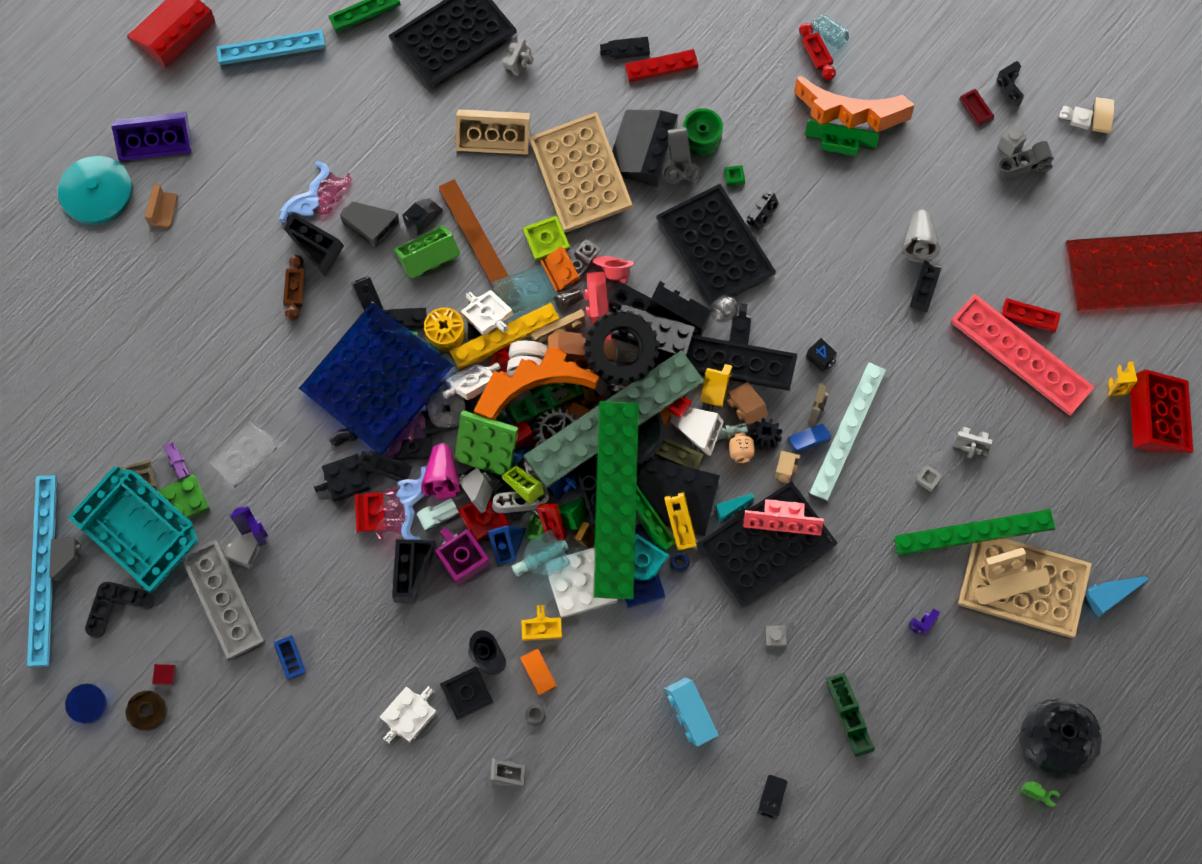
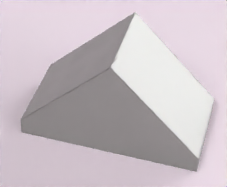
(507, 773)

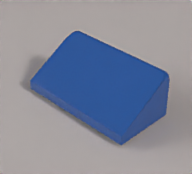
(809, 438)

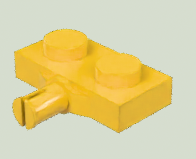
(541, 627)

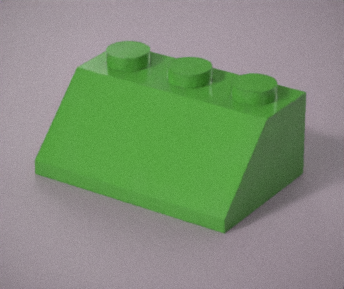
(427, 251)

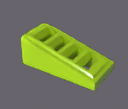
(530, 492)

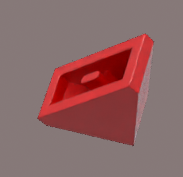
(524, 435)

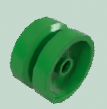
(703, 131)

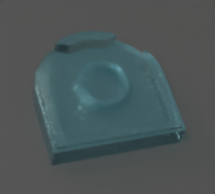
(545, 555)

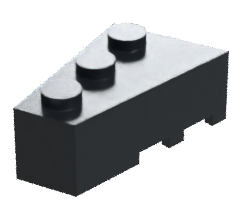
(674, 307)

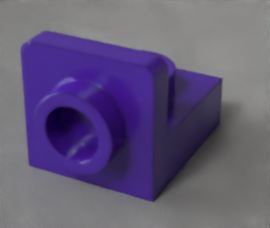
(927, 622)

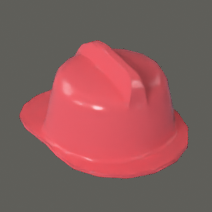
(614, 268)

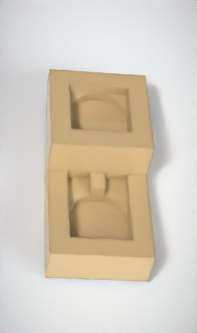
(1103, 115)

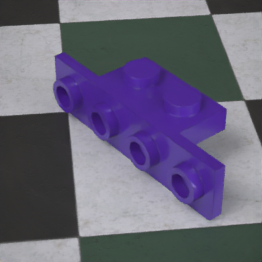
(247, 523)

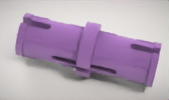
(176, 460)

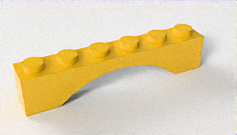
(519, 329)

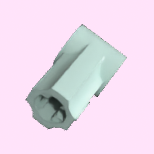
(432, 517)

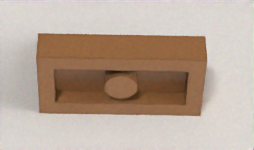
(160, 207)

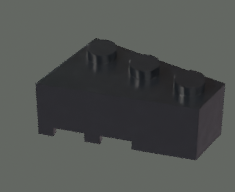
(314, 242)
(410, 568)

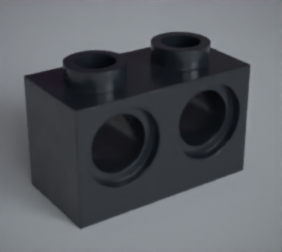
(633, 298)

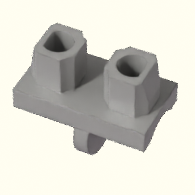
(520, 57)
(971, 443)

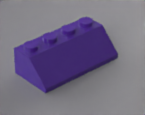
(152, 136)

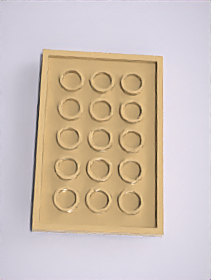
(580, 172)
(1048, 608)

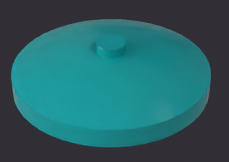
(95, 190)

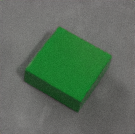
(734, 175)

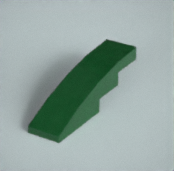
(543, 401)
(849, 714)

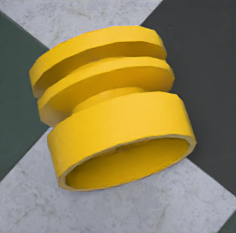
(444, 338)

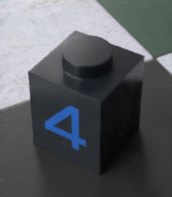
(822, 355)

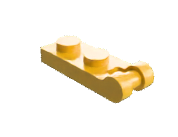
(681, 522)

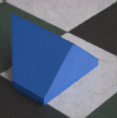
(506, 543)

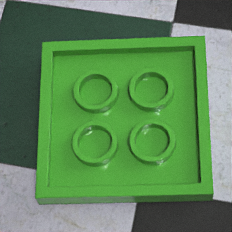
(485, 443)

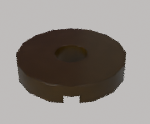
(157, 713)

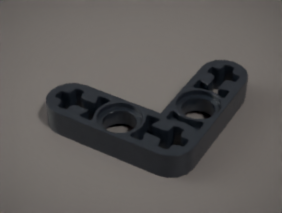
(114, 597)

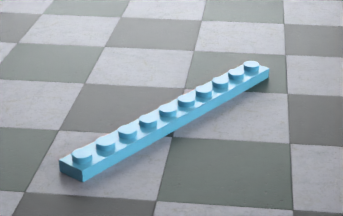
(41, 583)

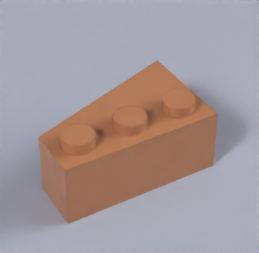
(573, 345)

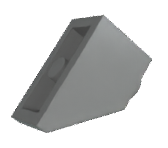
(477, 488)
(243, 550)

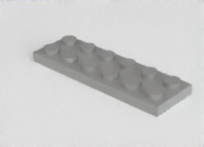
(222, 599)

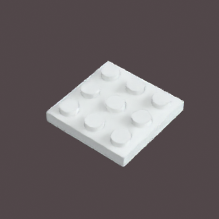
(574, 585)

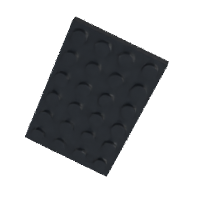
(451, 37)
(715, 244)
(758, 559)

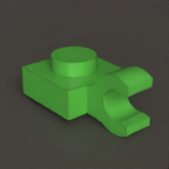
(1036, 792)

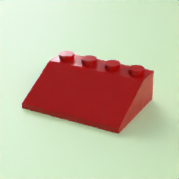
(172, 28)
(1161, 413)

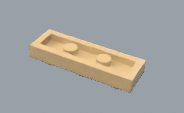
(567, 323)

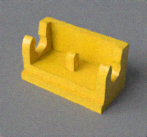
(1124, 381)

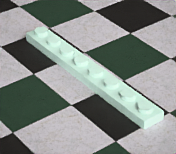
(847, 432)

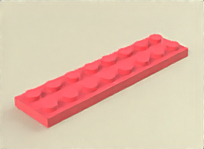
(1022, 354)

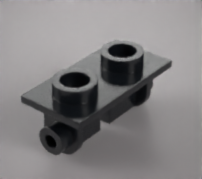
(767, 204)

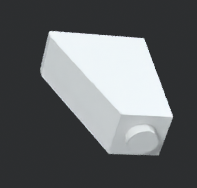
(699, 427)

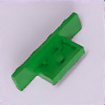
(841, 138)

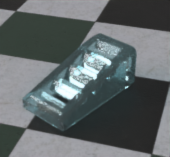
(836, 39)

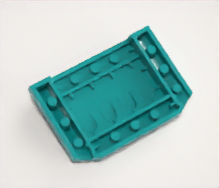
(135, 526)

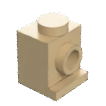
(786, 466)

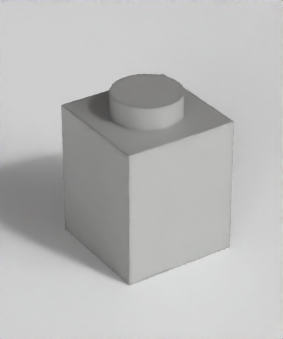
(1012, 141)

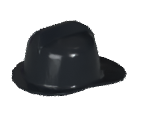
(486, 652)

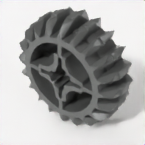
(551, 429)

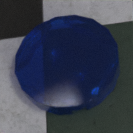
(85, 703)

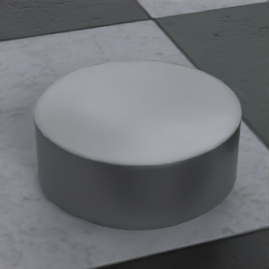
(535, 715)

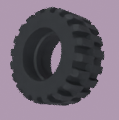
(639, 329)

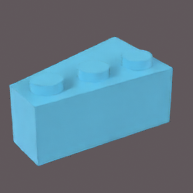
(691, 711)

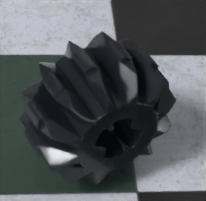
(765, 440)

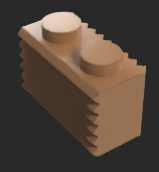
(747, 403)

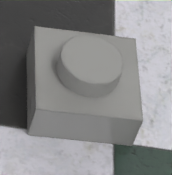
(928, 478)
(775, 636)

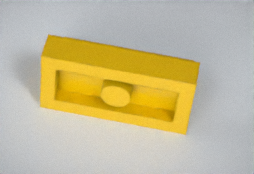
(716, 386)

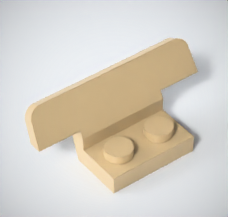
(1009, 577)

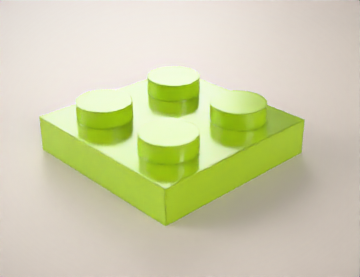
(545, 237)

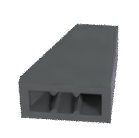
(369, 221)

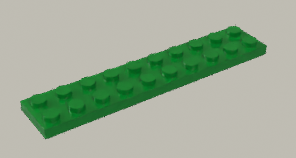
(615, 500)

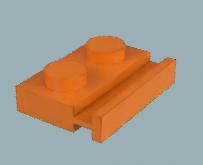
(560, 269)

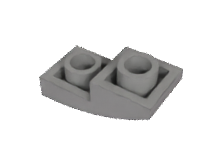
(584, 256)

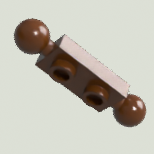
(294, 287)

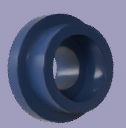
(680, 556)

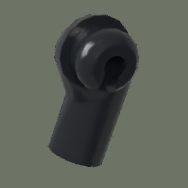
(340, 435)

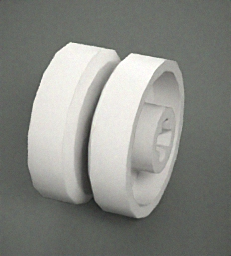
(525, 350)

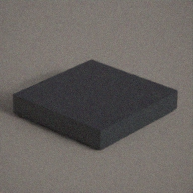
(466, 693)

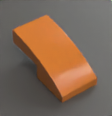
(538, 671)

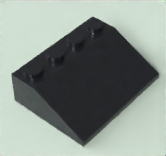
(643, 144)
(666, 479)

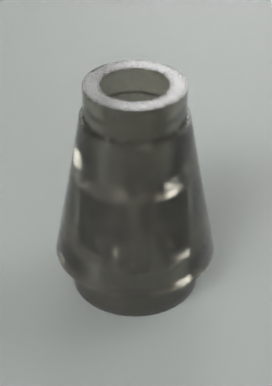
(568, 298)

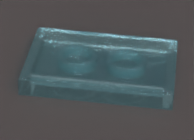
(525, 289)

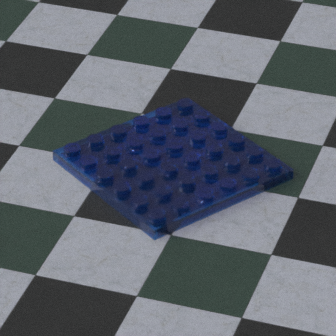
(377, 378)

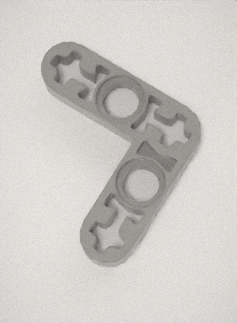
(514, 507)

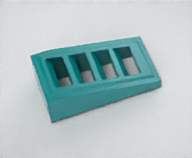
(731, 507)

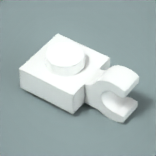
(1079, 116)

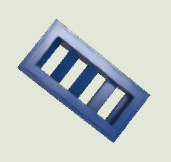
(281, 642)

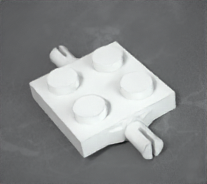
(487, 312)
(470, 381)
(408, 714)

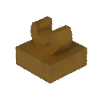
(585, 535)

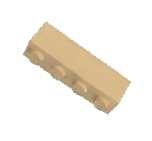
(492, 131)

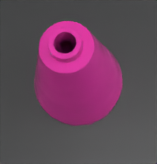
(441, 474)

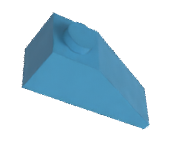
(1111, 593)

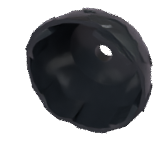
(1049, 747)

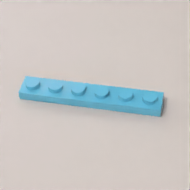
(270, 47)

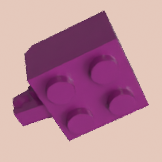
(461, 556)

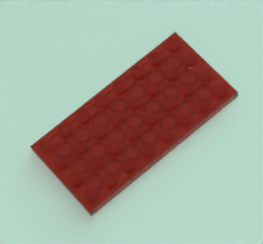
(1136, 270)

